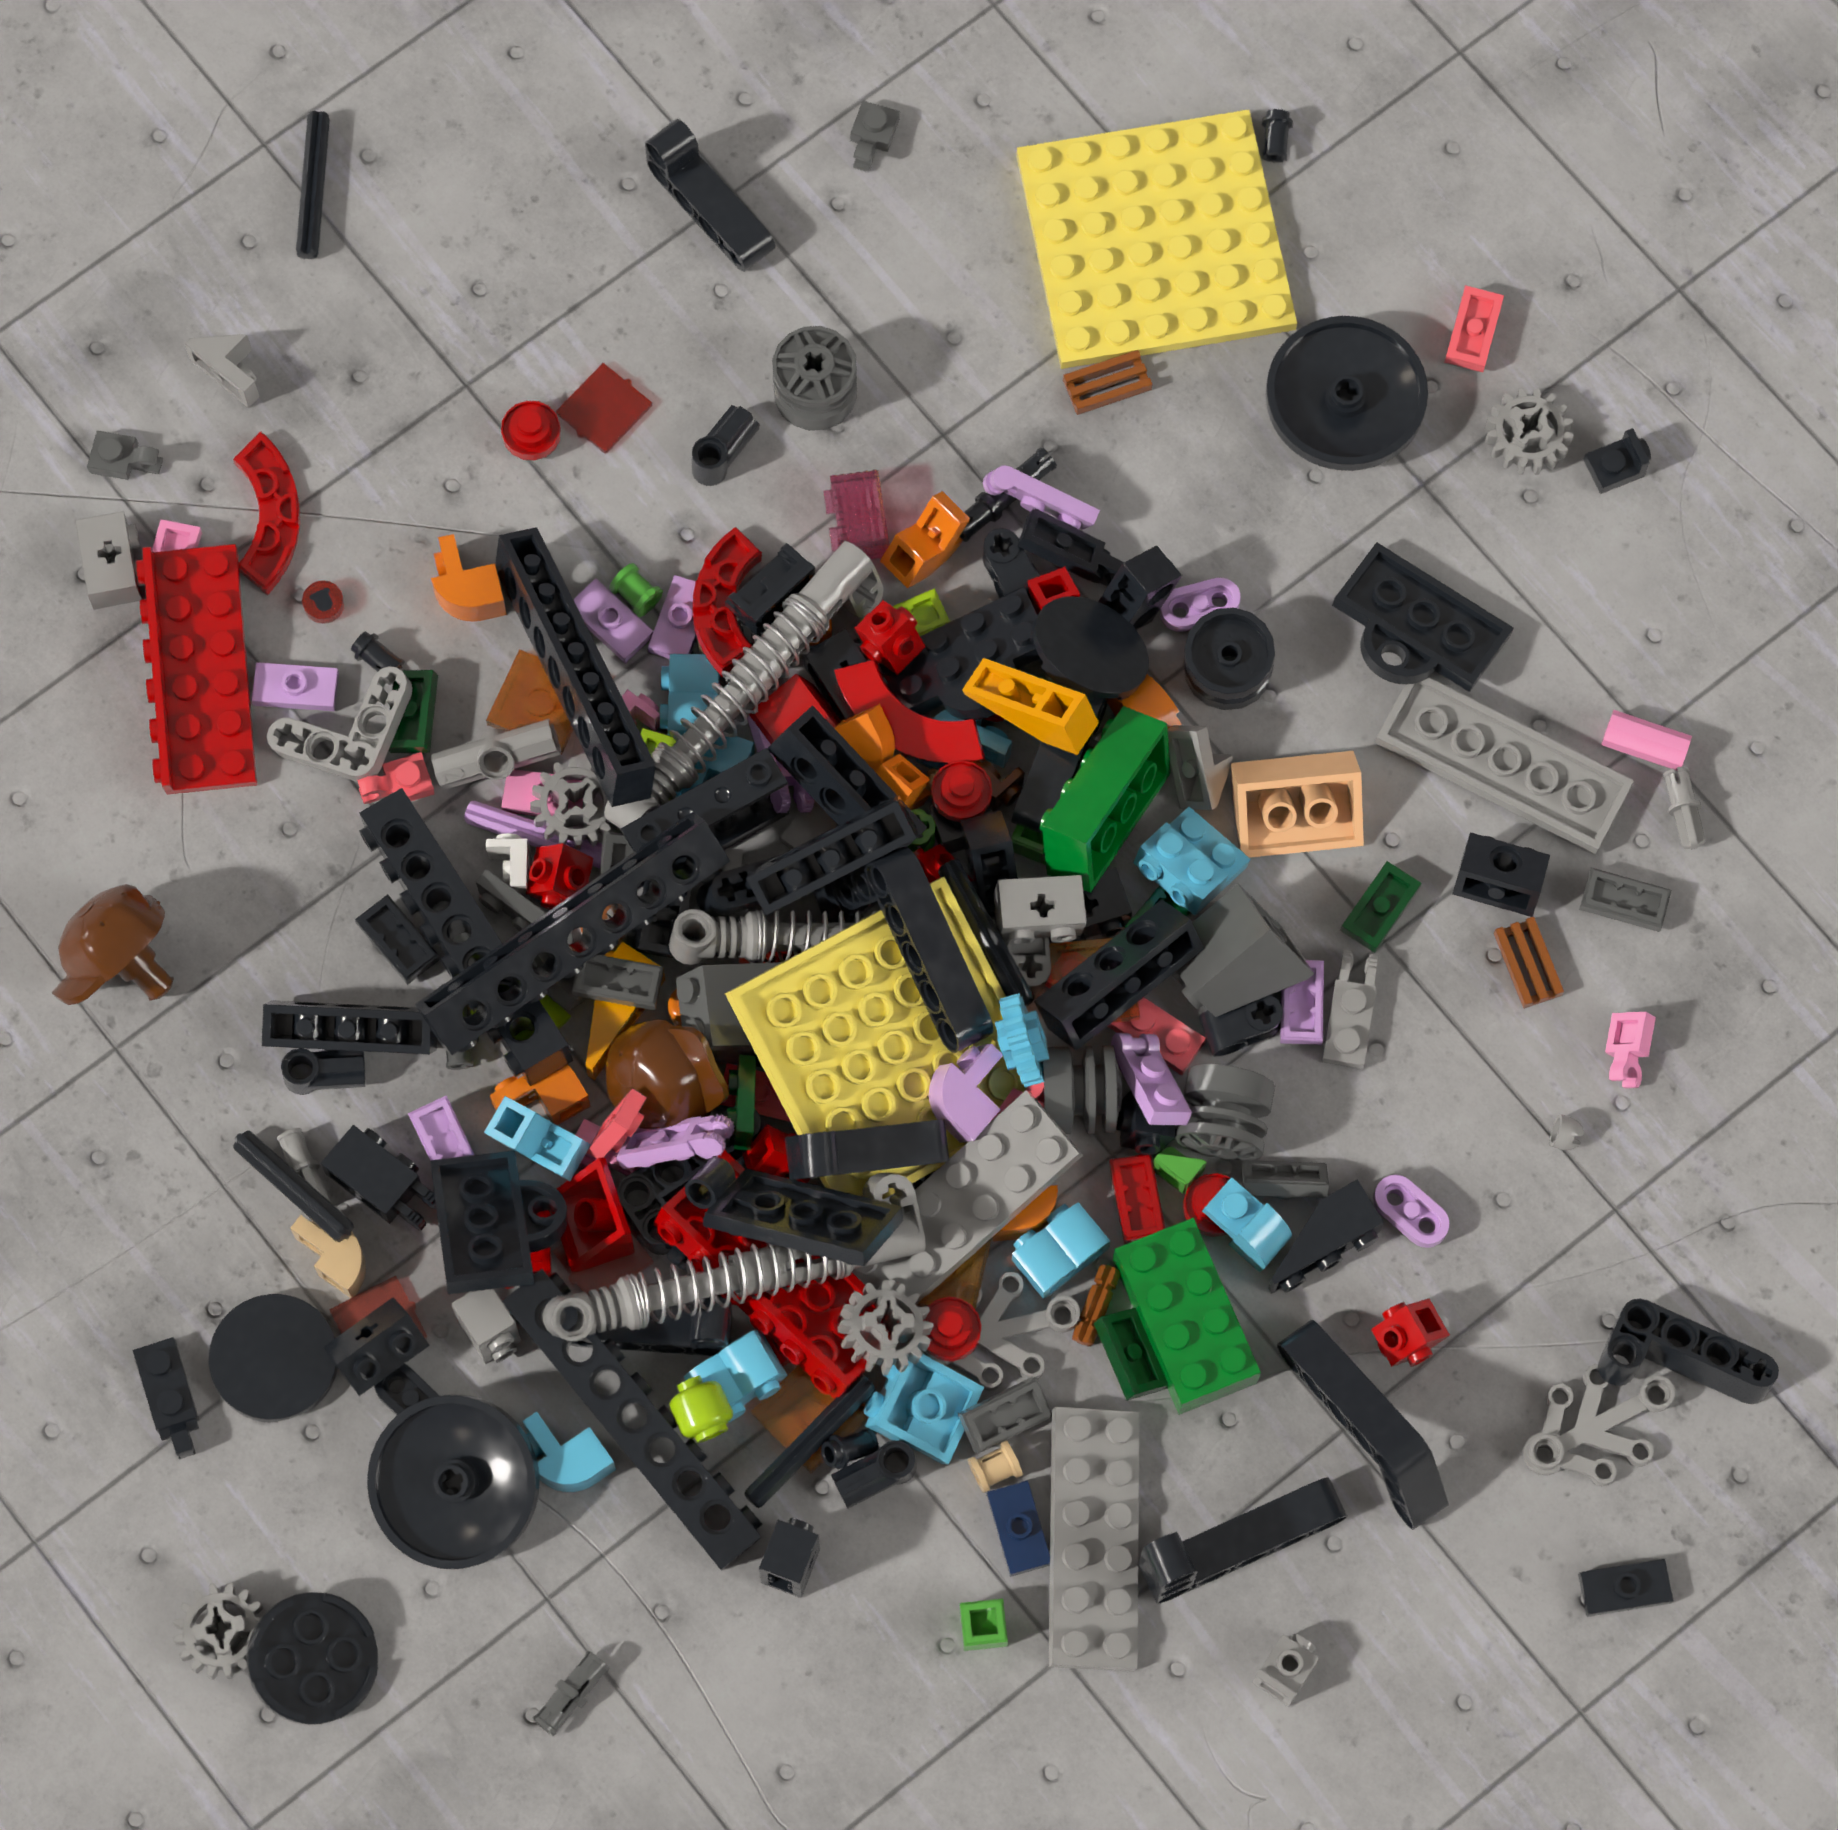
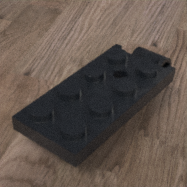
(792, 1213)

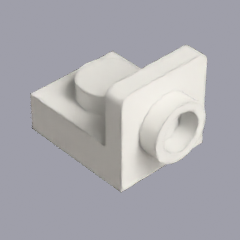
(516, 859)

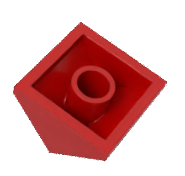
(788, 704)
(596, 1220)

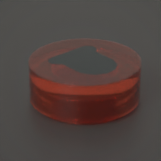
(323, 602)

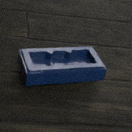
(1018, 1528)

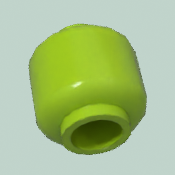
(701, 1409)

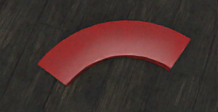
(278, 513)
(719, 577)
(912, 732)

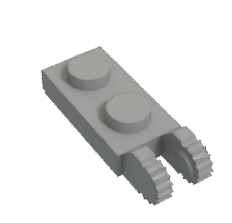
(1350, 1015)

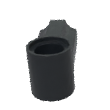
(723, 443)
(329, 1070)
(869, 1475)

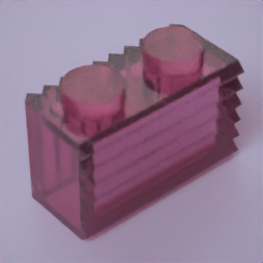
(857, 512)

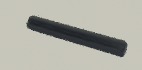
(312, 185)
(985, 932)
(293, 1186)
(809, 1441)

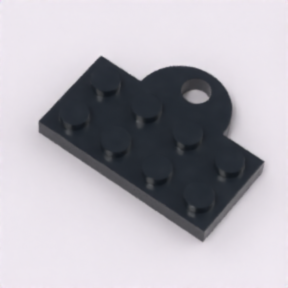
(1419, 622)
(956, 649)
(492, 1221)

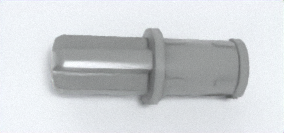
(1685, 808)
(300, 1159)

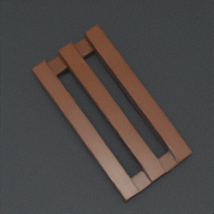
(1117, 363)
(1517, 929)

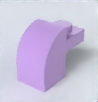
(956, 1094)

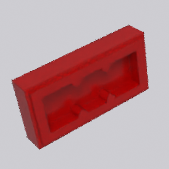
(1136, 1196)

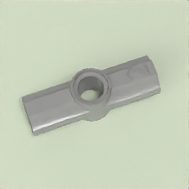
(519, 745)

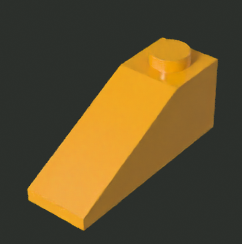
(1034, 705)
(610, 1018)

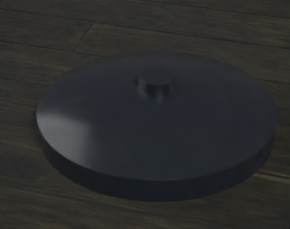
(1346, 393)
(453, 1481)

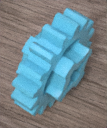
(1022, 1040)

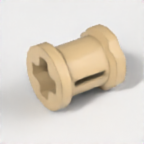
(995, 1466)

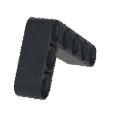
(924, 942)
(1371, 1420)
(1181, 1566)

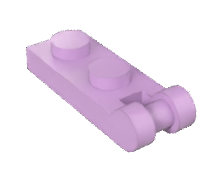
(1040, 496)
(1150, 1079)

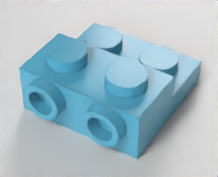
(1190, 860)
(923, 1407)

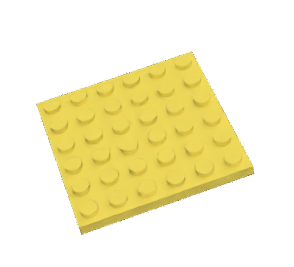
(1156, 238)
(854, 1039)

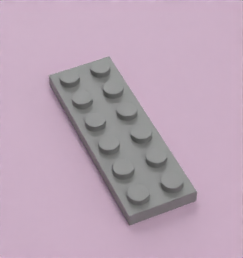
(1505, 762)
(979, 1194)
(1094, 1539)

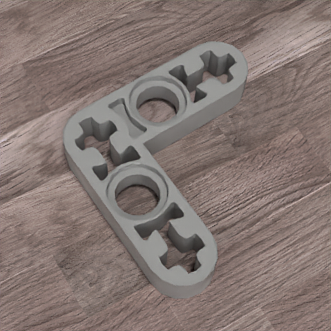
(359, 740)

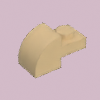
(340, 1262)

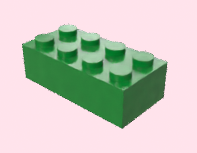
(1106, 797)
(1186, 1315)

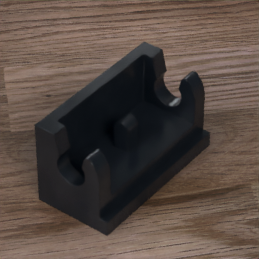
(769, 588)

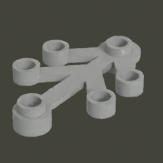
(995, 1332)
(1592, 1429)

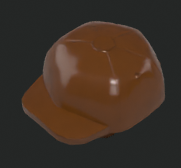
(111, 939)
(667, 1067)

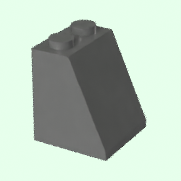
(1242, 956)
(709, 1011)

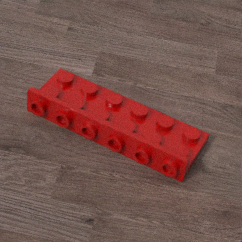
(197, 669)
(799, 1320)

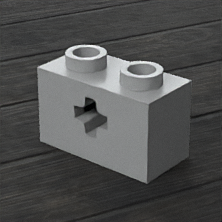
(98, 541)
(1056, 896)
(487, 1324)

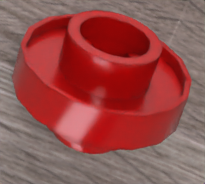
(531, 430)
(961, 790)
(1198, 1196)
(954, 1329)

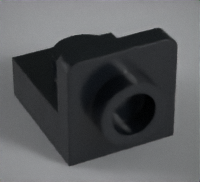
(1619, 462)

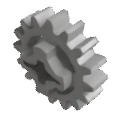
(1540, 444)
(562, 792)
(871, 1338)
(201, 1635)

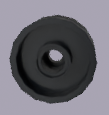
(1224, 682)

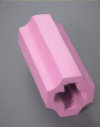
(1646, 740)

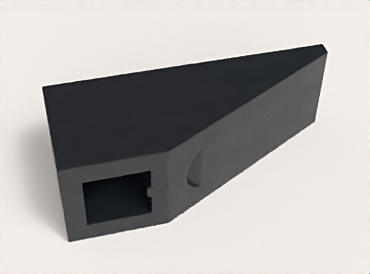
(1336, 1225)

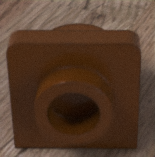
(1005, 791)

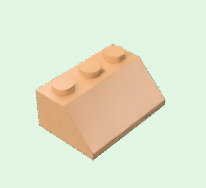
(1298, 804)

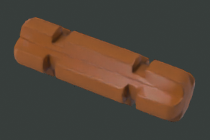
(1096, 1304)

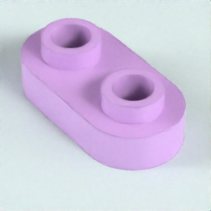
(1197, 602)
(1414, 1209)

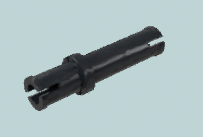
(990, 507)

